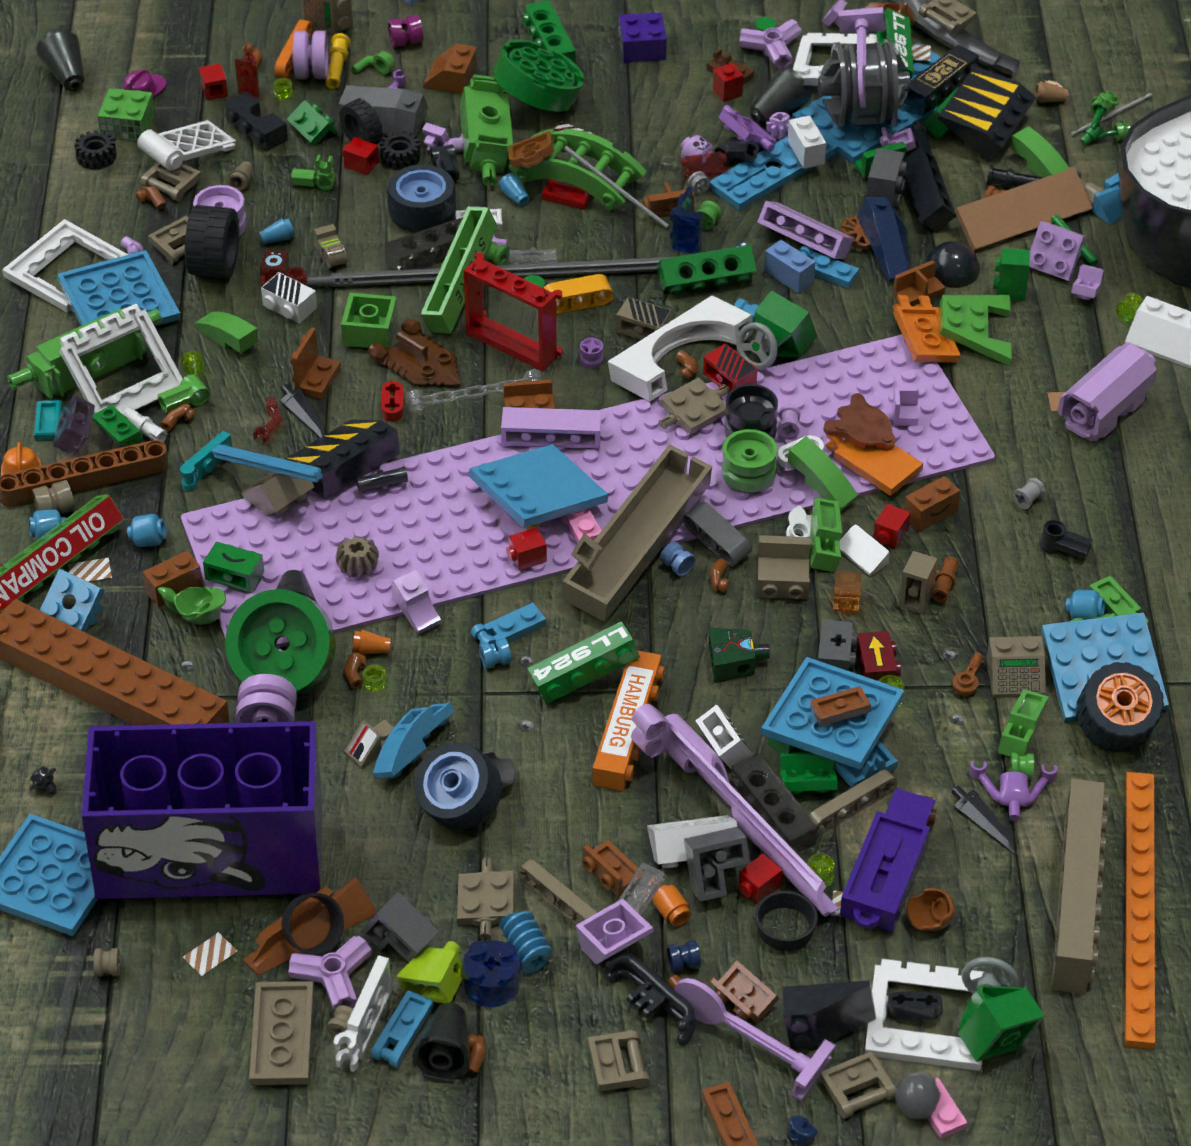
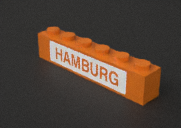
(617, 750)

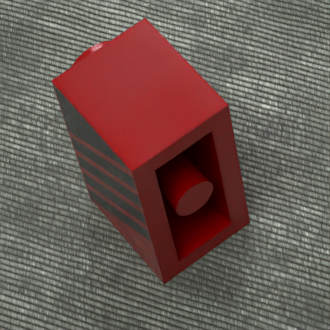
(728, 368)

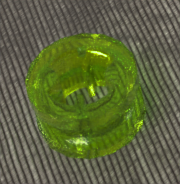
(282, 88)
(192, 356)
(374, 684)

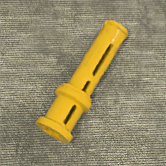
(338, 54)

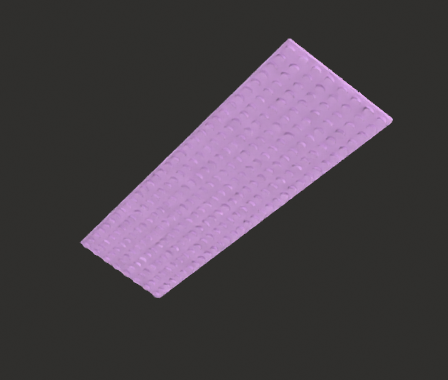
(461, 535)

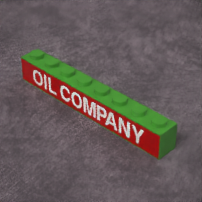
(57, 548)

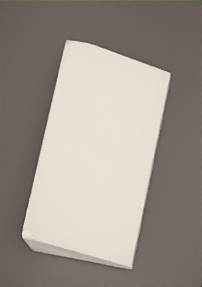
(864, 550)

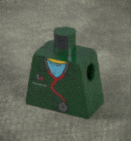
(734, 653)

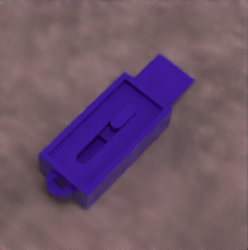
(888, 862)

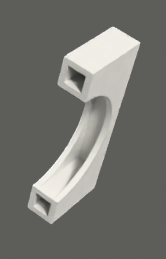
(709, 320)

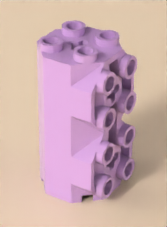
(1108, 391)

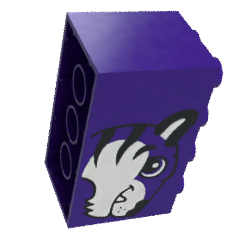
(203, 809)

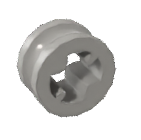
(699, 182)

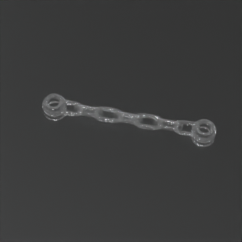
(416, 400)

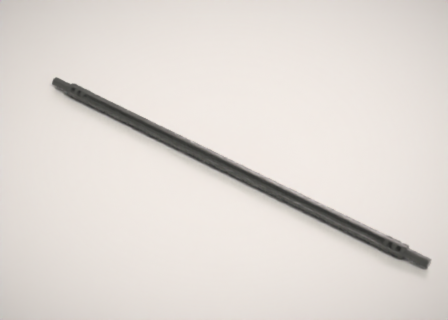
(521, 270)

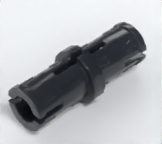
(382, 479)

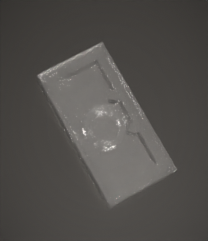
(643, 887)

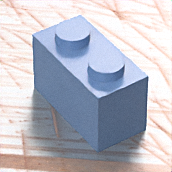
(789, 266)

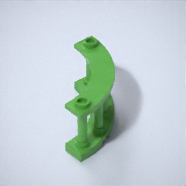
(593, 147)

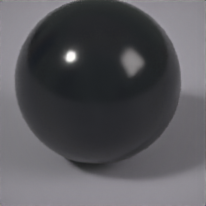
(955, 264)

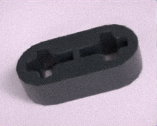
(915, 1005)

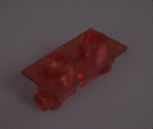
(247, 75)
(713, 164)

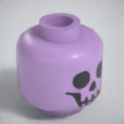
(696, 145)

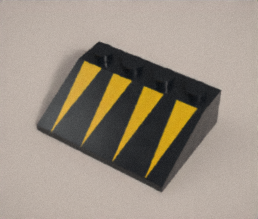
(986, 110)
(348, 453)

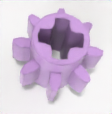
(778, 125)

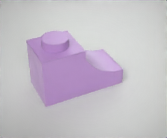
(415, 602)

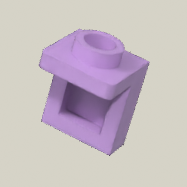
(906, 136)
(1088, 282)

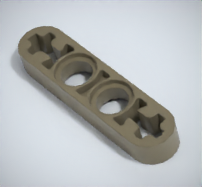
(853, 801)
(554, 892)

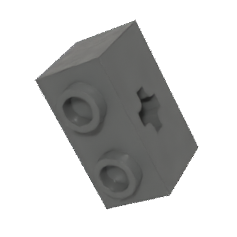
(836, 644)

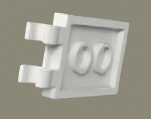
(365, 1014)

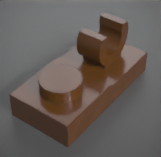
(721, 60)

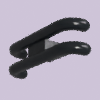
(652, 993)

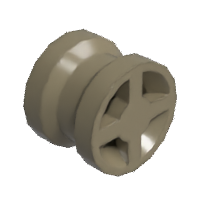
(107, 962)
(340, 1020)

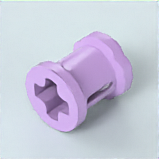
(789, 419)

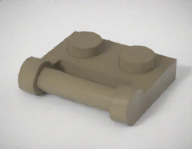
(948, 14)
(182, 177)
(169, 238)
(608, 1061)
(854, 1076)

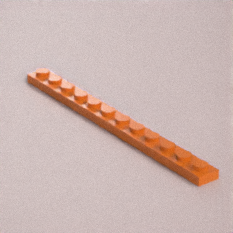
(1139, 911)

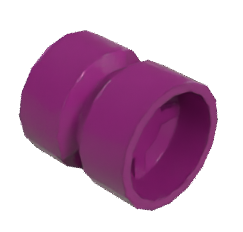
(412, 34)

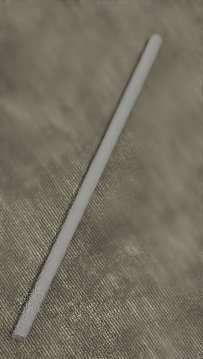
(615, 186)

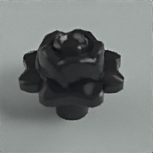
(43, 778)

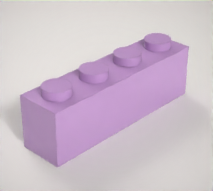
(805, 230)
(551, 426)

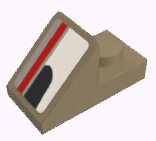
(367, 743)

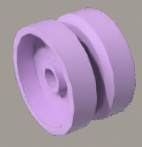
(310, 55)
(225, 197)
(266, 700)

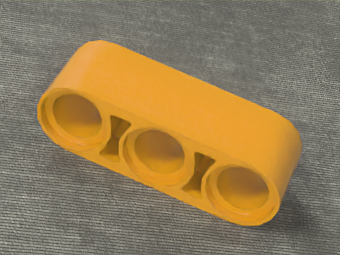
(582, 293)

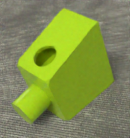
(433, 973)

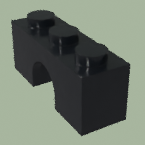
(245, 114)

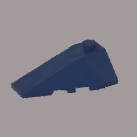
(885, 234)

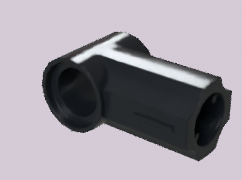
(738, 150)
(445, 159)
(1057, 538)

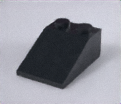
(825, 1011)

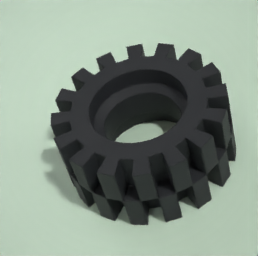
(392, 143)
(95, 149)

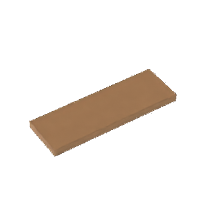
(1022, 209)

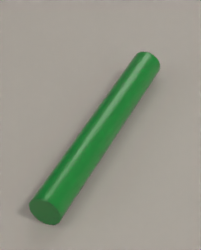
(1085, 252)

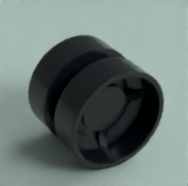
(751, 408)

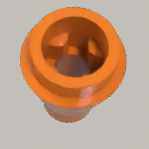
(370, 643)

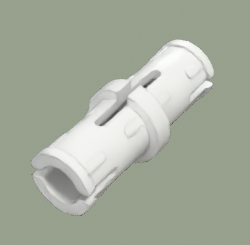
(145, 425)

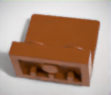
(313, 372)

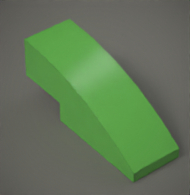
(1038, 152)
(228, 330)
(821, 473)
(825, 534)
(1023, 723)

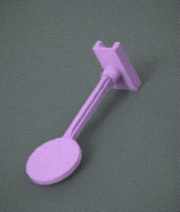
(861, 22)
(711, 1010)

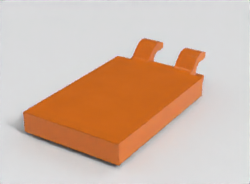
(922, 331)
(881, 467)

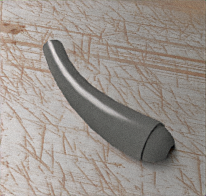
(987, 55)

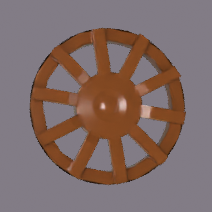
(857, 233)

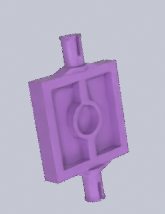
(746, 128)

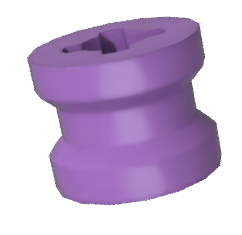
(591, 352)

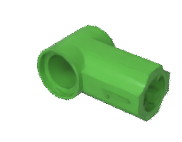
(189, 391)

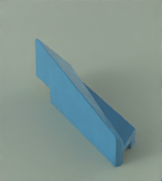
(1107, 202)

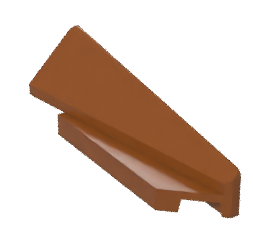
(309, 926)

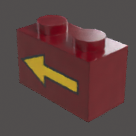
(877, 655)

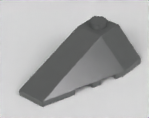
(395, 107)

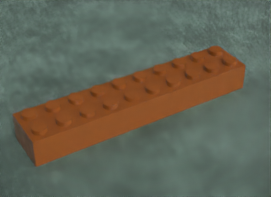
(102, 672)

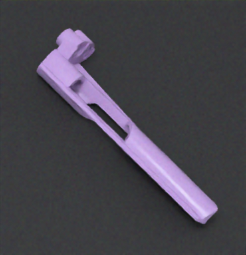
(672, 734)

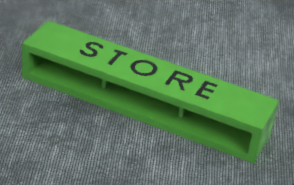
(448, 289)

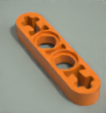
(284, 63)

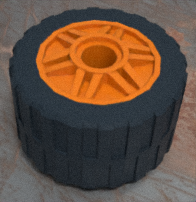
(1119, 706)

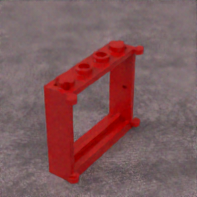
(500, 337)

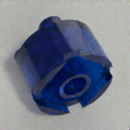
(491, 972)

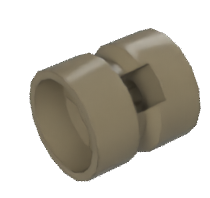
(57, 497)

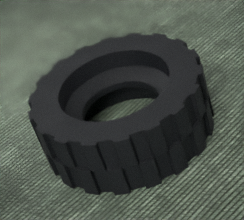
(361, 121)

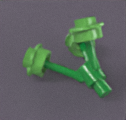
(1100, 107)

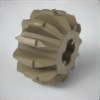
(357, 556)

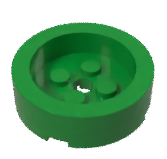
(538, 76)
(276, 614)

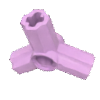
(772, 42)
(321, 970)

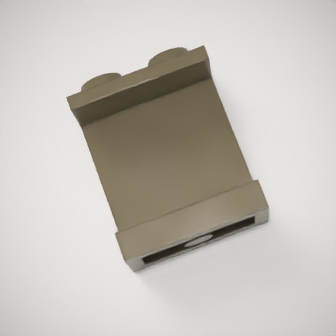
(783, 567)

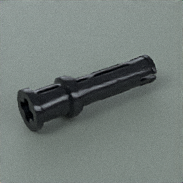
(1009, 178)

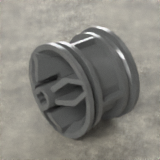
(884, 85)

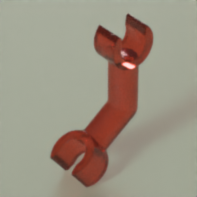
(275, 421)

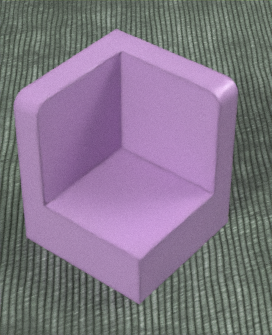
(905, 406)

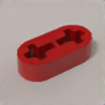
(392, 401)

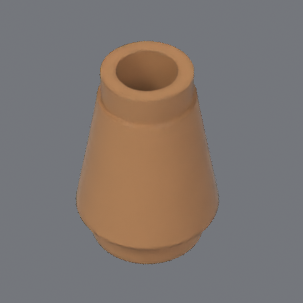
(1050, 93)

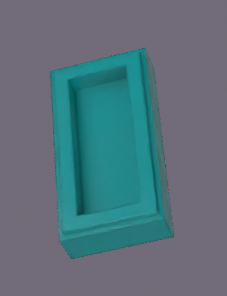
(47, 419)

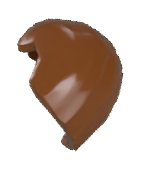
(930, 910)

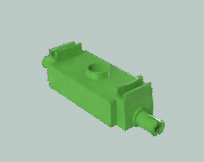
(486, 127)
(97, 362)

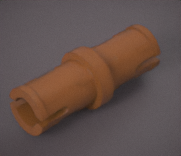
(945, 579)

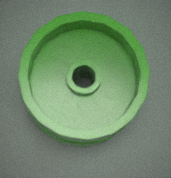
(749, 460)

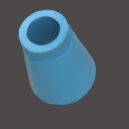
(514, 189)
(277, 232)

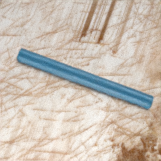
(267, 463)

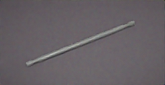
(1114, 113)

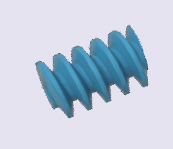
(528, 940)

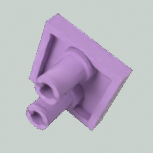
(1056, 250)

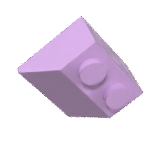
(611, 931)

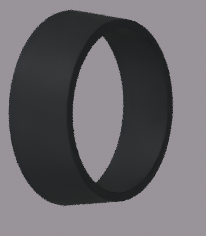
(789, 900)
(336, 924)

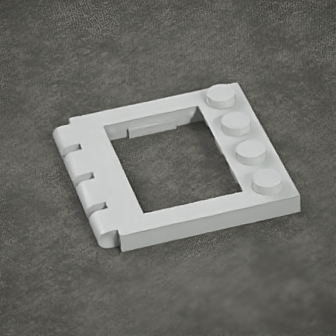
(811, 73)
(47, 249)
(112, 329)
(913, 1045)

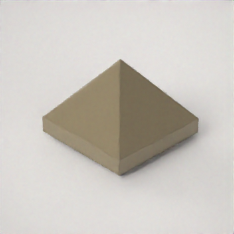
(587, 551)

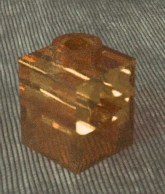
(847, 591)

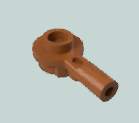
(966, 682)

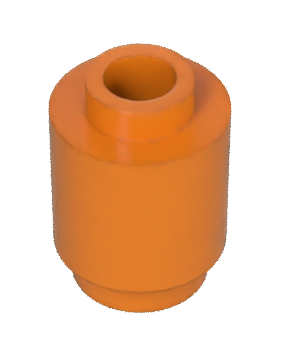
(672, 905)

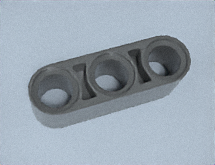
(717, 533)

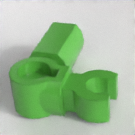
(323, 178)

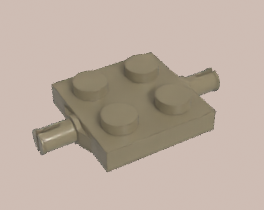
(693, 406)
(485, 897)

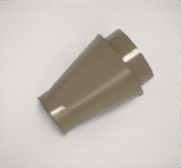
(240, 176)

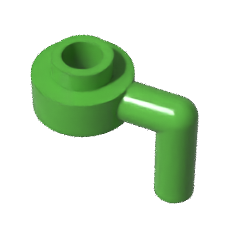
(382, 61)

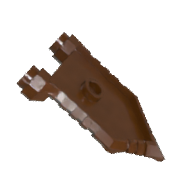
(417, 357)

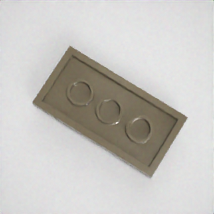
(281, 1033)

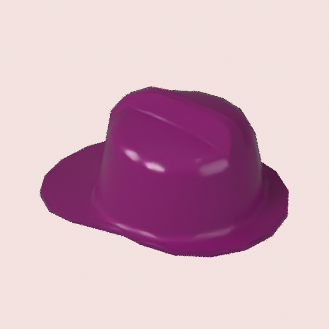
(144, 81)

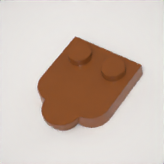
(532, 150)

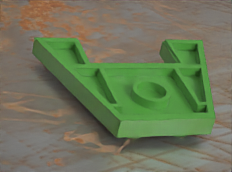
(966, 322)

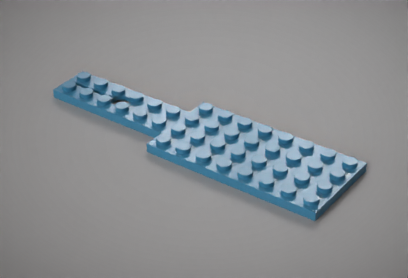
(753, 180)

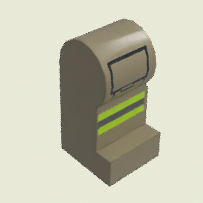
(329, 246)

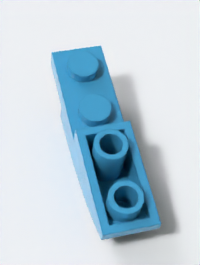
(407, 739)

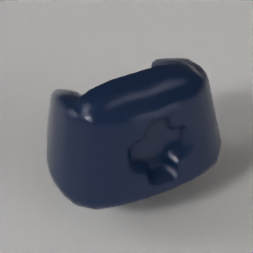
(801, 1131)

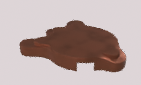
(862, 425)

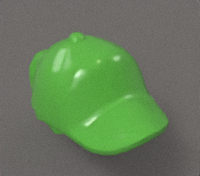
(195, 604)

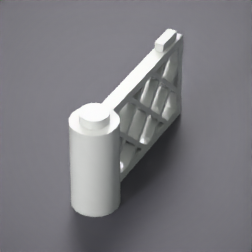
(169, 152)

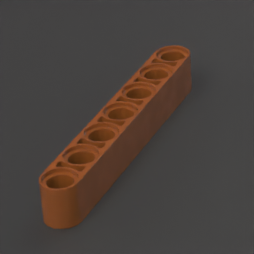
(86, 471)

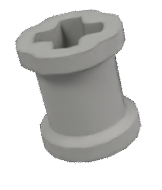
(1026, 495)

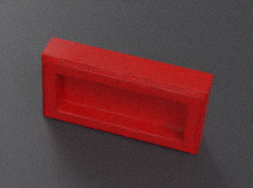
(566, 194)

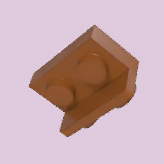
(529, 394)

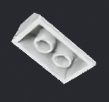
(1162, 331)
(668, 838)

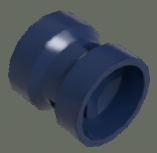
(684, 956)

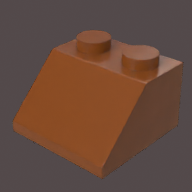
(452, 69)

